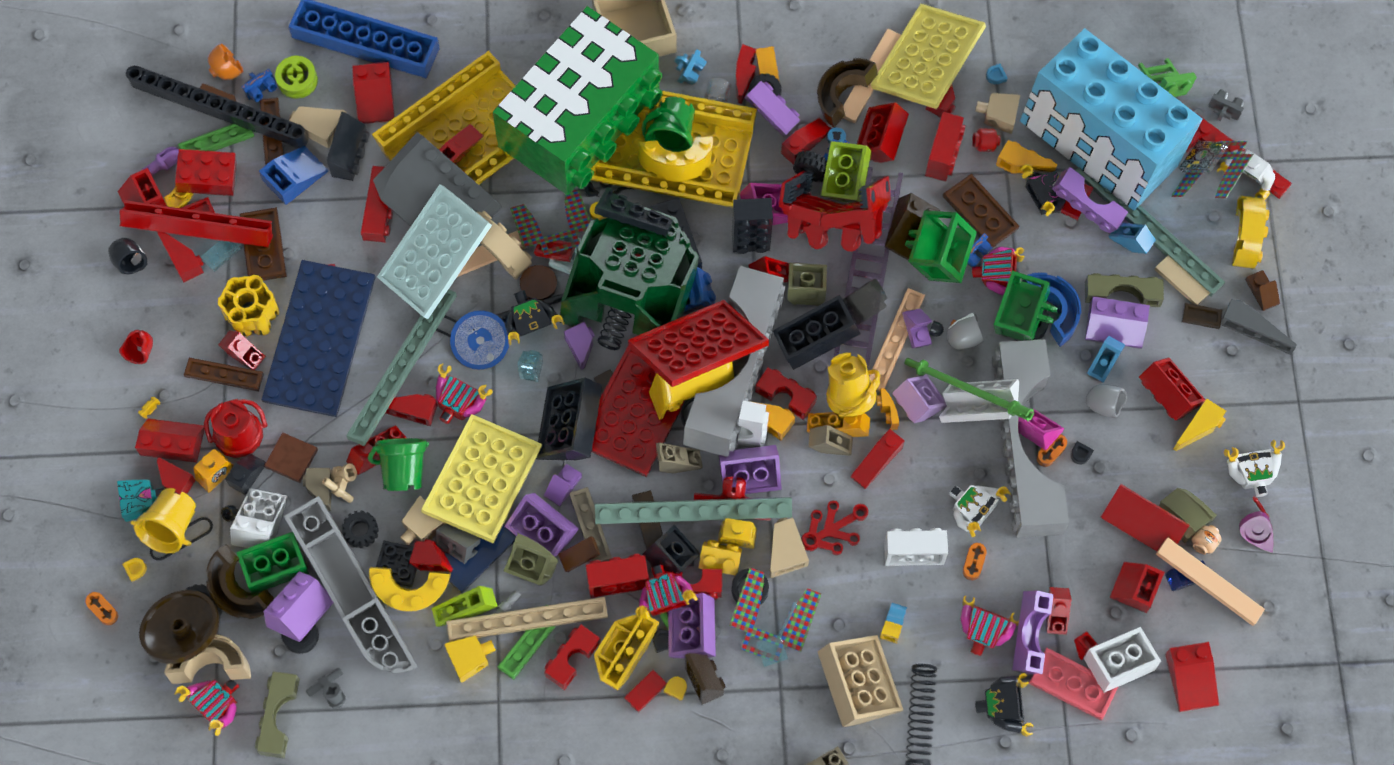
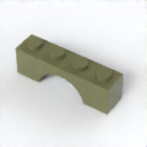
(1147, 290)
(282, 689)

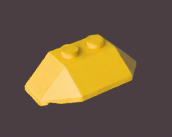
(623, 648)

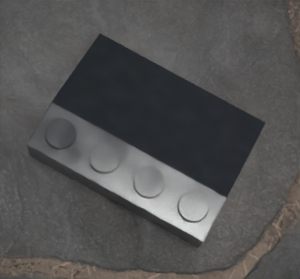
(569, 420)

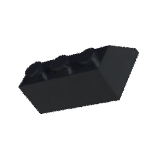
(347, 147)

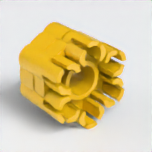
(258, 315)

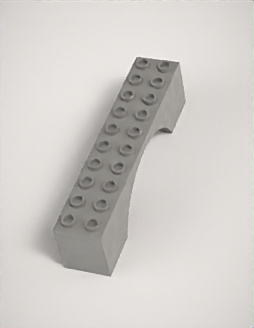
(716, 413)
(1036, 501)

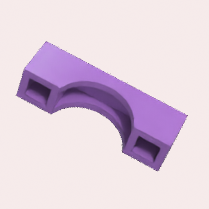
(1071, 188)
(1034, 610)

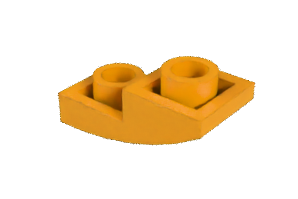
(767, 61)
(887, 406)

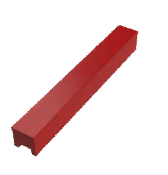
(196, 223)

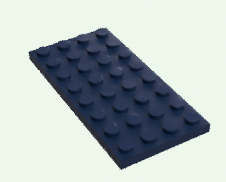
(318, 338)

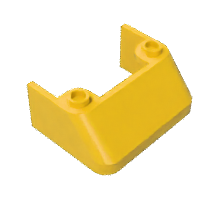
(670, 398)

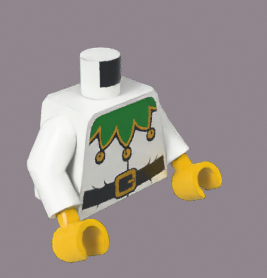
(1257, 170)
(1255, 468)
(975, 505)

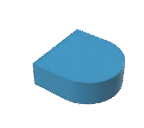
(996, 74)

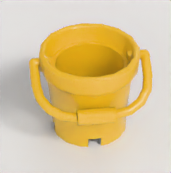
(850, 387)
(166, 522)

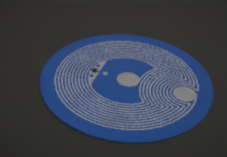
(479, 340)

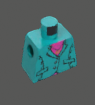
(136, 497)

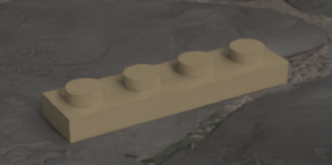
(585, 514)

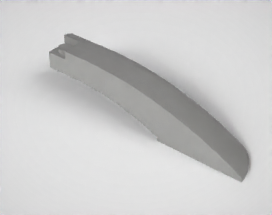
(349, 588)

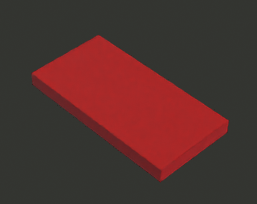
(1143, 519)

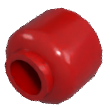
(986, 140)

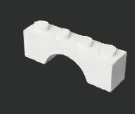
(754, 424)

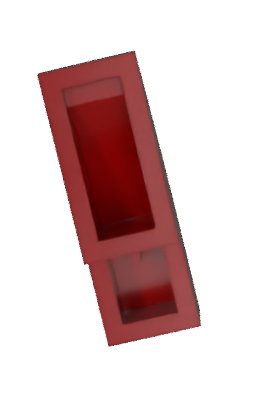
(744, 71)

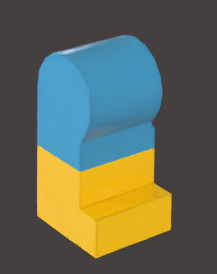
(893, 623)

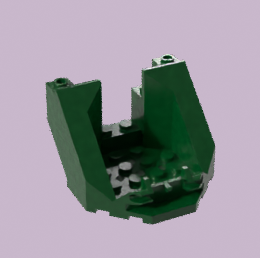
(651, 292)

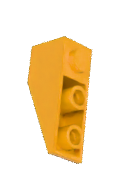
(1015, 156)
(854, 426)

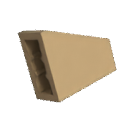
(318, 123)
(787, 548)

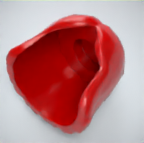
(129, 348)

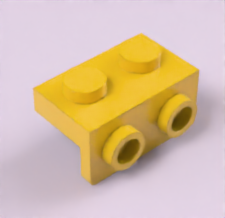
(720, 557)

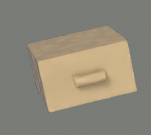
(642, 19)

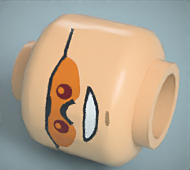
(1206, 539)

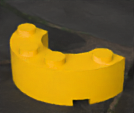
(676, 165)
(1251, 231)
(403, 598)

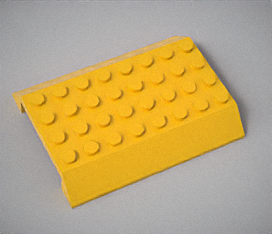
(448, 109)
(719, 184)

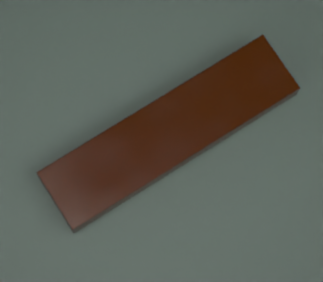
(272, 147)
(223, 374)

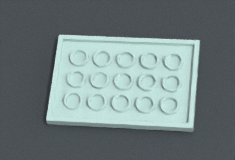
(434, 251)

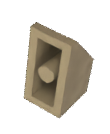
(830, 441)
(314, 486)

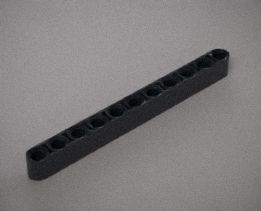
(221, 112)

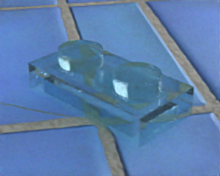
(220, 254)

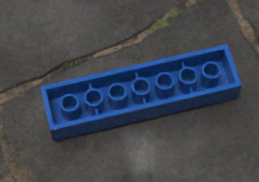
(364, 37)

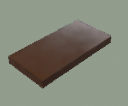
(980, 210)
(266, 261)

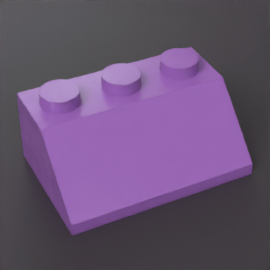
(772, 108)
(1117, 319)
(755, 465)
(542, 524)
(298, 607)
(693, 628)

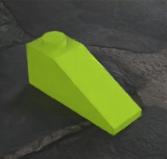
(465, 605)

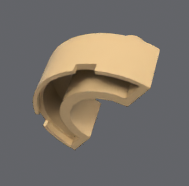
(505, 248)
(220, 651)

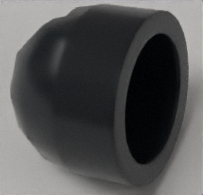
(936, 329)
(227, 510)

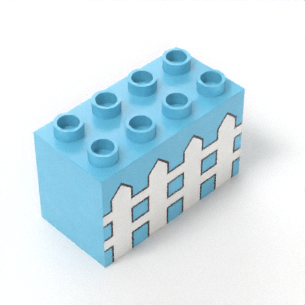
(1109, 119)

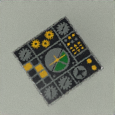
(1203, 157)

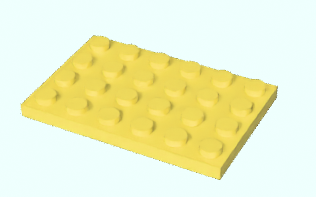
(928, 56)
(482, 478)

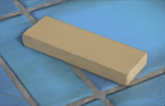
(1181, 280)

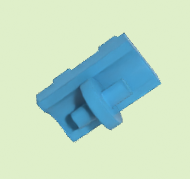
(694, 61)

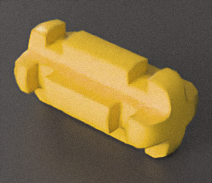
(149, 407)

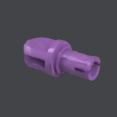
(164, 160)

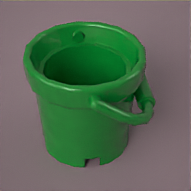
(670, 125)
(400, 462)

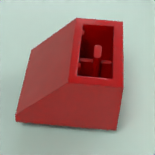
(141, 188)
(1137, 585)

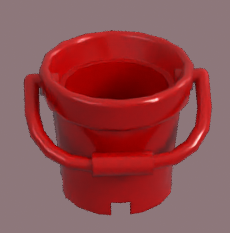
(235, 428)

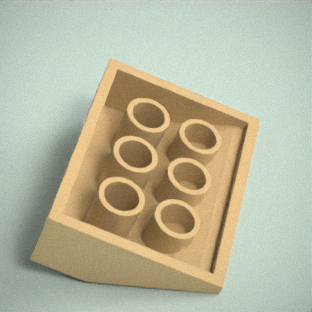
(859, 680)

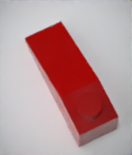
(804, 139)
(182, 257)
(414, 408)
(878, 458)

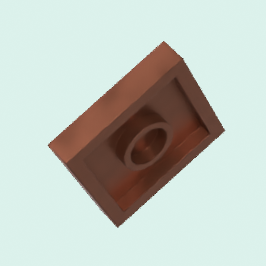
(291, 457)

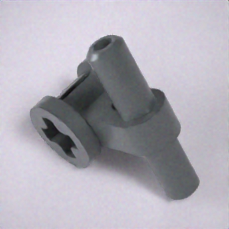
(331, 691)

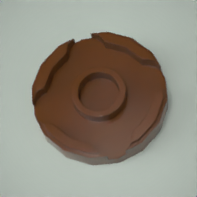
(538, 282)

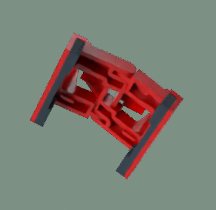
(826, 214)

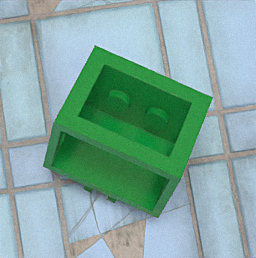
(941, 250)
(1023, 307)

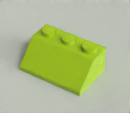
(846, 171)

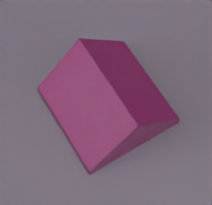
(1039, 429)

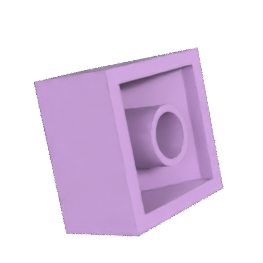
(919, 398)

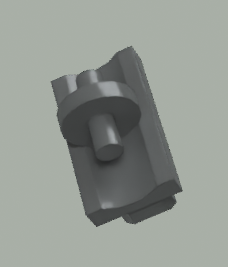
(1226, 108)

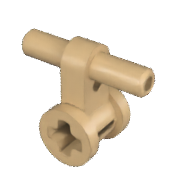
(340, 478)

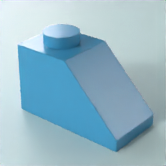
(1133, 237)
(1106, 359)

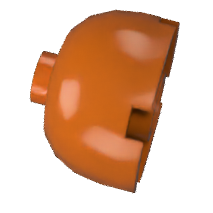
(223, 64)

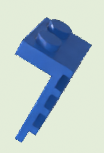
(701, 291)

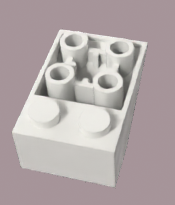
(257, 518)

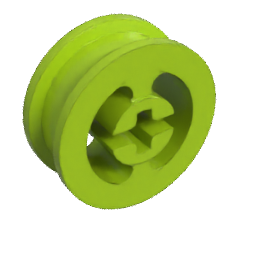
(294, 68)

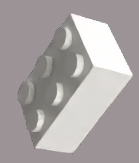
(915, 547)
(1122, 659)

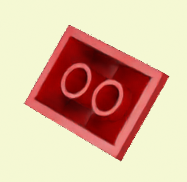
(373, 92)
(1193, 676)

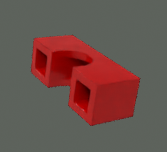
(773, 383)
(709, 584)
(581, 642)

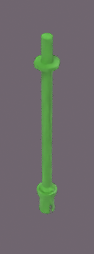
(1013, 407)

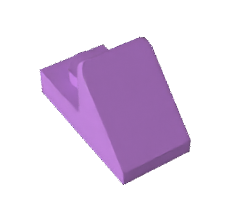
(916, 324)
(562, 484)

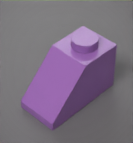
(580, 342)

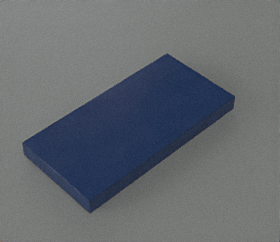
(465, 574)

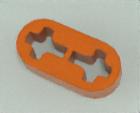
(1055, 453)
(970, 559)
(105, 605)

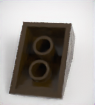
(906, 218)
(703, 677)

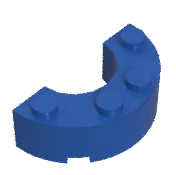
(1068, 303)

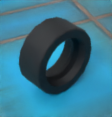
(739, 577)

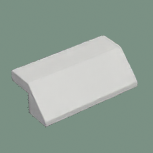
(968, 407)

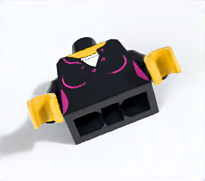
(1039, 188)

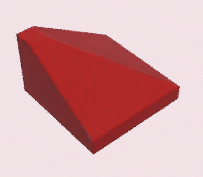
(1083, 644)

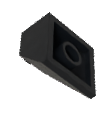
(672, 551)

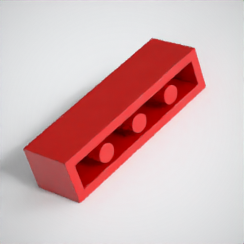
(376, 213)

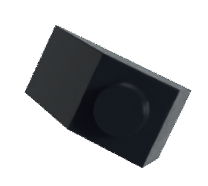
(245, 473)

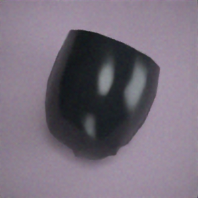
(122, 253)

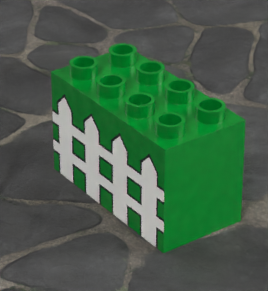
(578, 101)

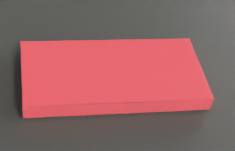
(1072, 684)

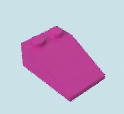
(761, 190)

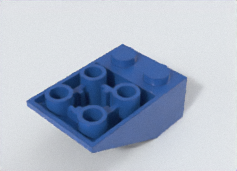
(292, 173)

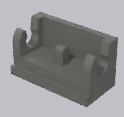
(457, 542)

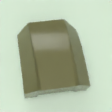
(807, 284)
(1189, 509)
(530, 561)

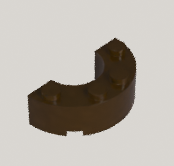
(839, 78)
(227, 592)

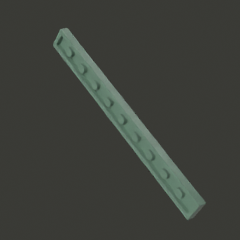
(1165, 241)
(398, 372)
(693, 510)

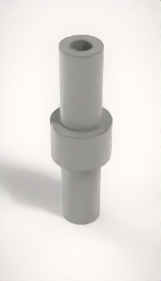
(505, 606)

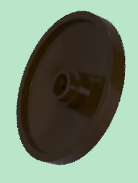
(179, 626)

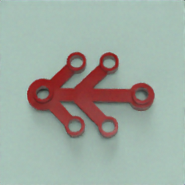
(831, 529)

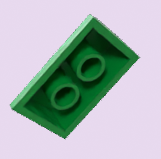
(272, 562)

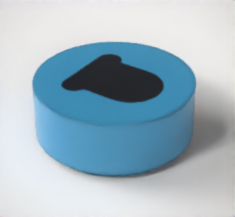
(837, 134)

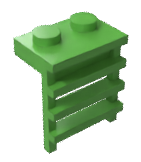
(1172, 82)

